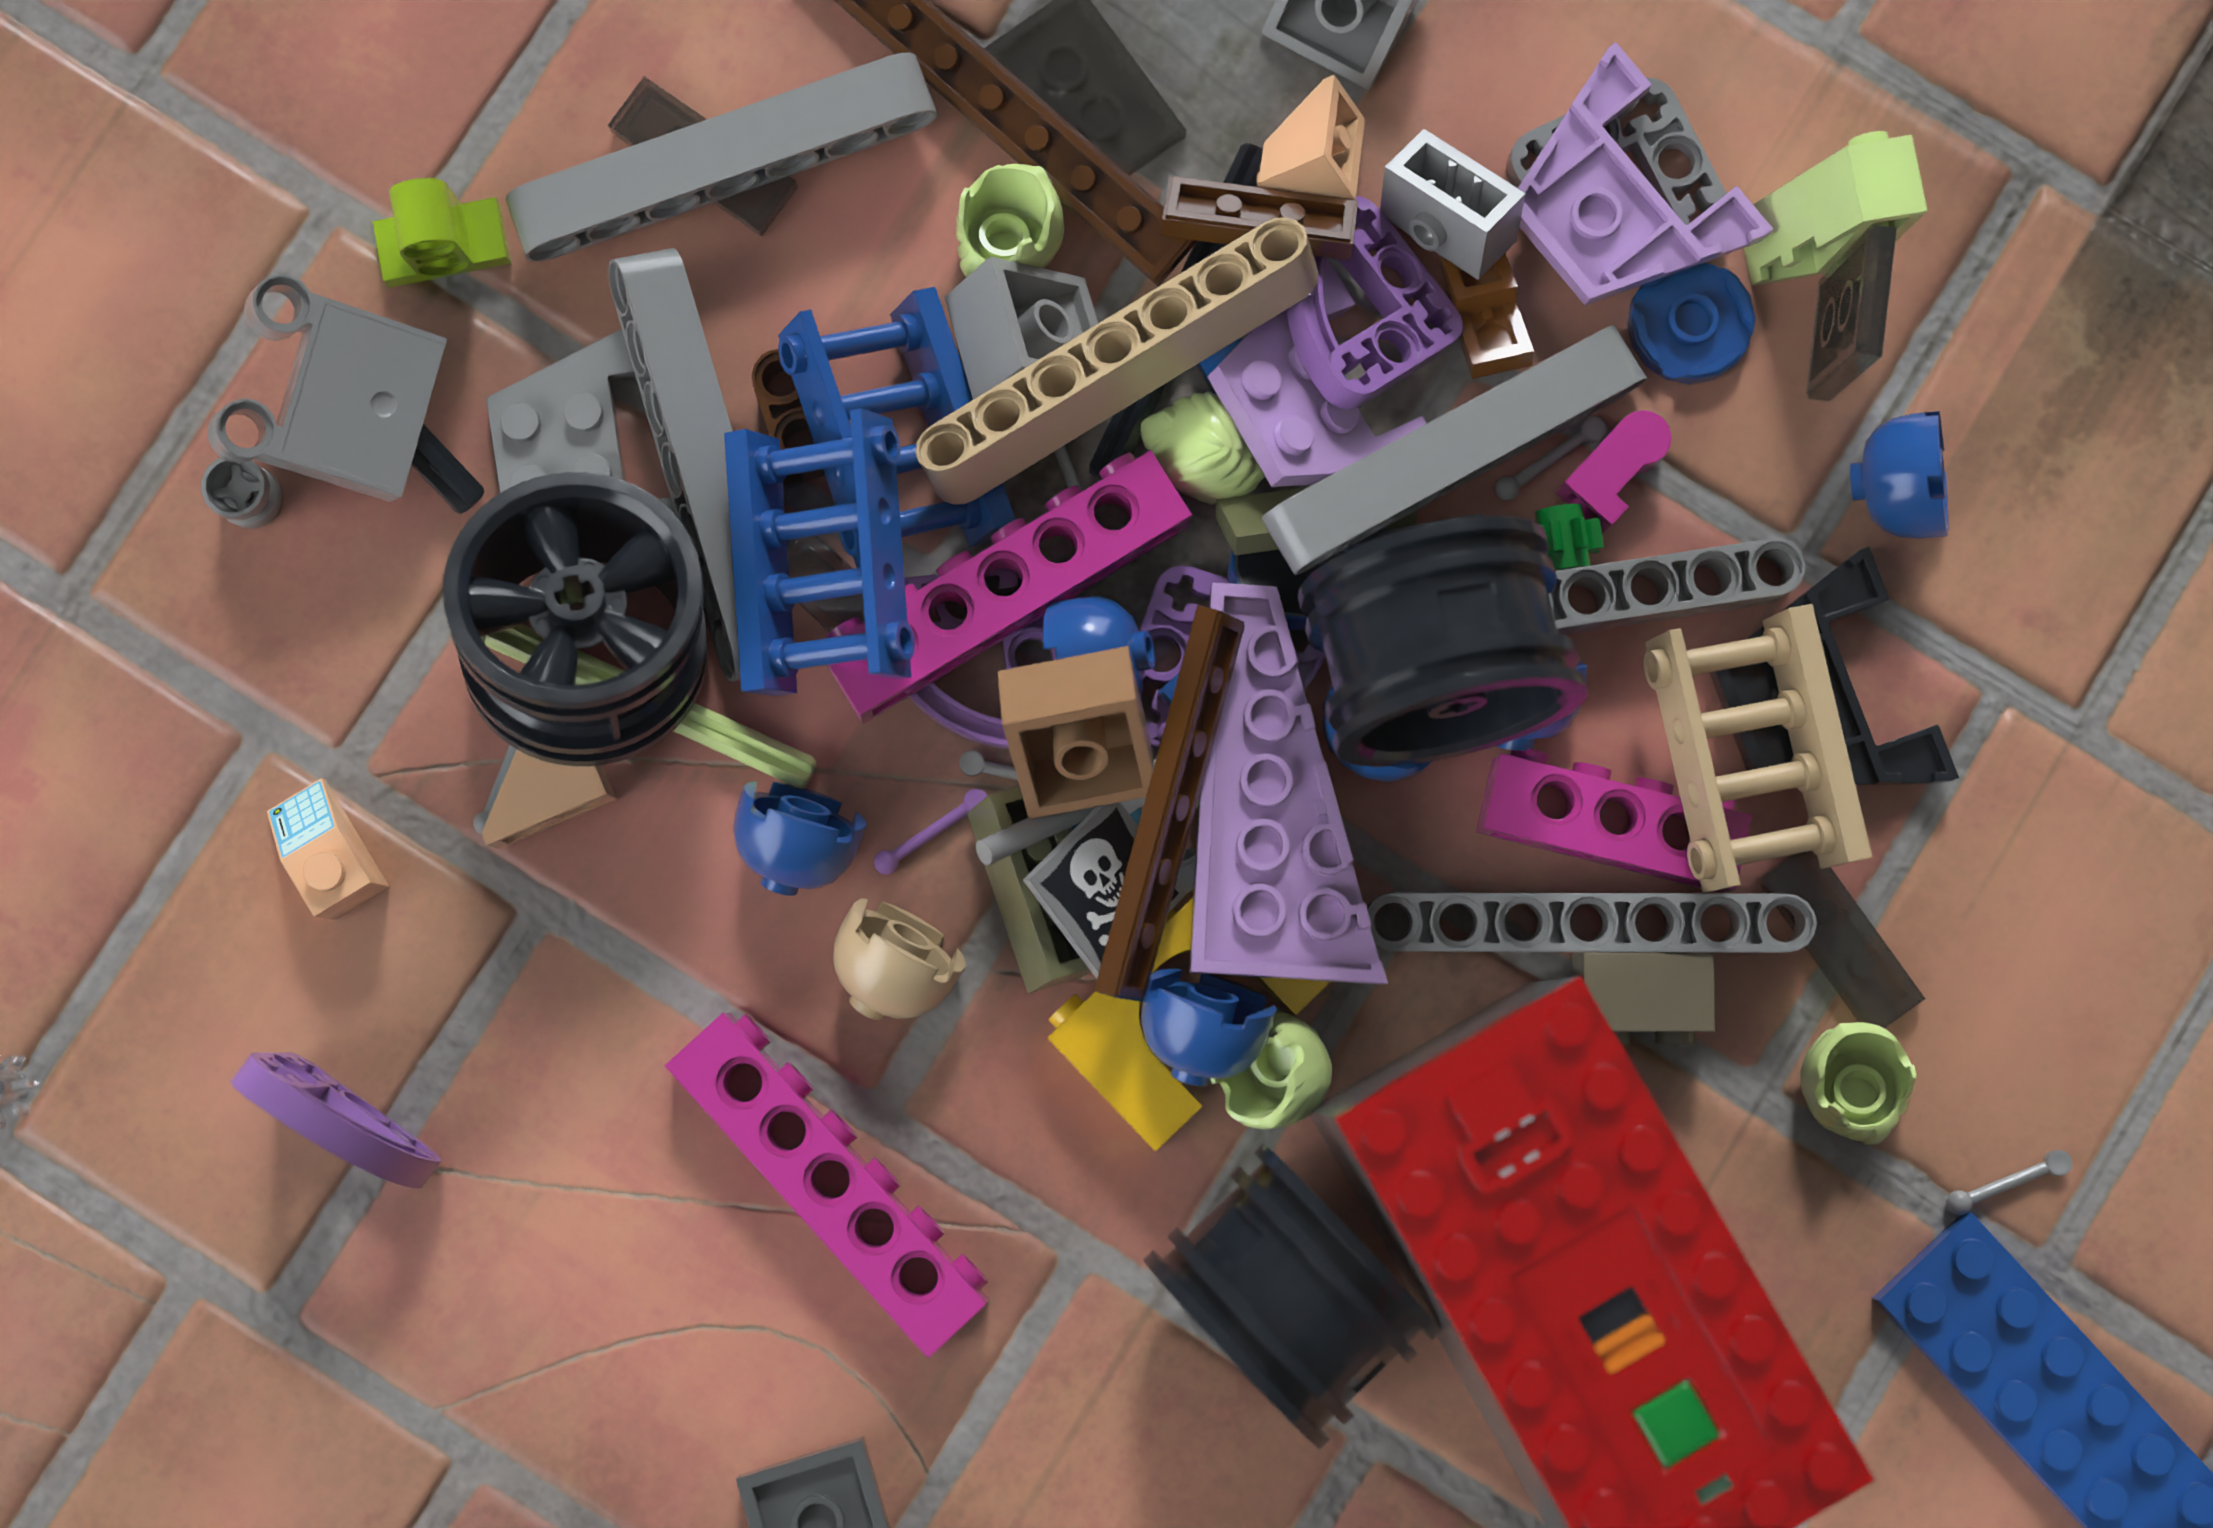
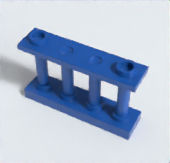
(936, 388)
(760, 555)

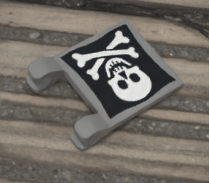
(1085, 877)

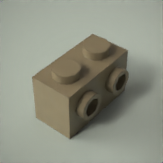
(1651, 992)

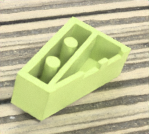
(1835, 204)

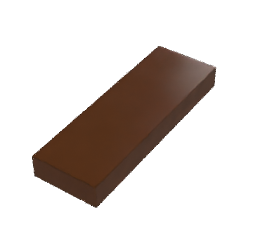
(1227, 211)

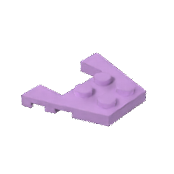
(1602, 216)
(1283, 414)

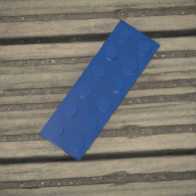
(2045, 1386)

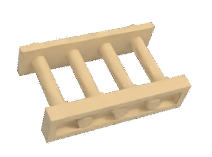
(1816, 736)

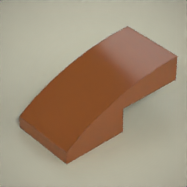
(1493, 328)

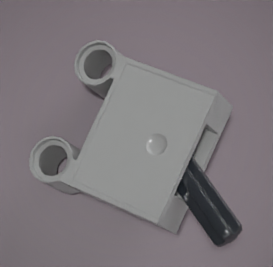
(349, 402)

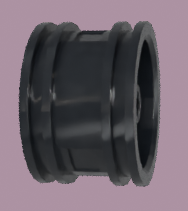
(1441, 641)
(1291, 1296)

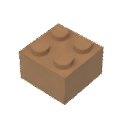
(1076, 732)

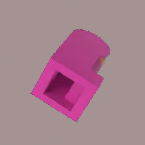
(1627, 451)

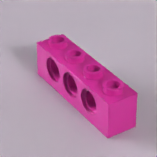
(1512, 814)

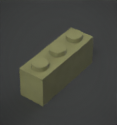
(1037, 942)

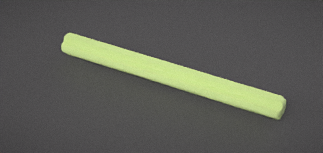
(699, 725)

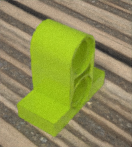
(438, 234)

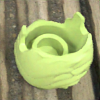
(1010, 217)
(1201, 449)
(1283, 1081)
(1857, 1081)

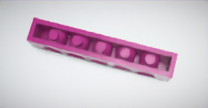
(1154, 517)
(705, 1073)

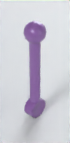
(887, 861)

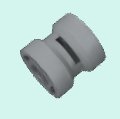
(230, 485)

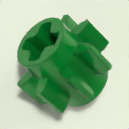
(1570, 535)

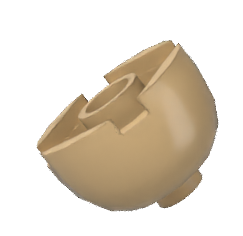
(893, 962)

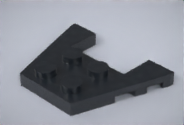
(1906, 760)

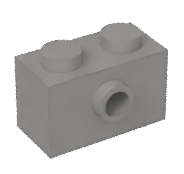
(1451, 204)

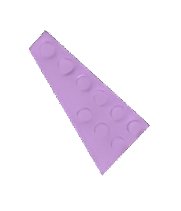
(1270, 841)

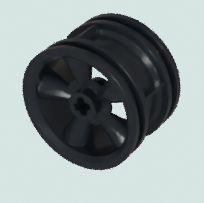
(565, 530)

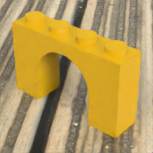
(1109, 1049)

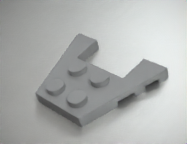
(563, 417)

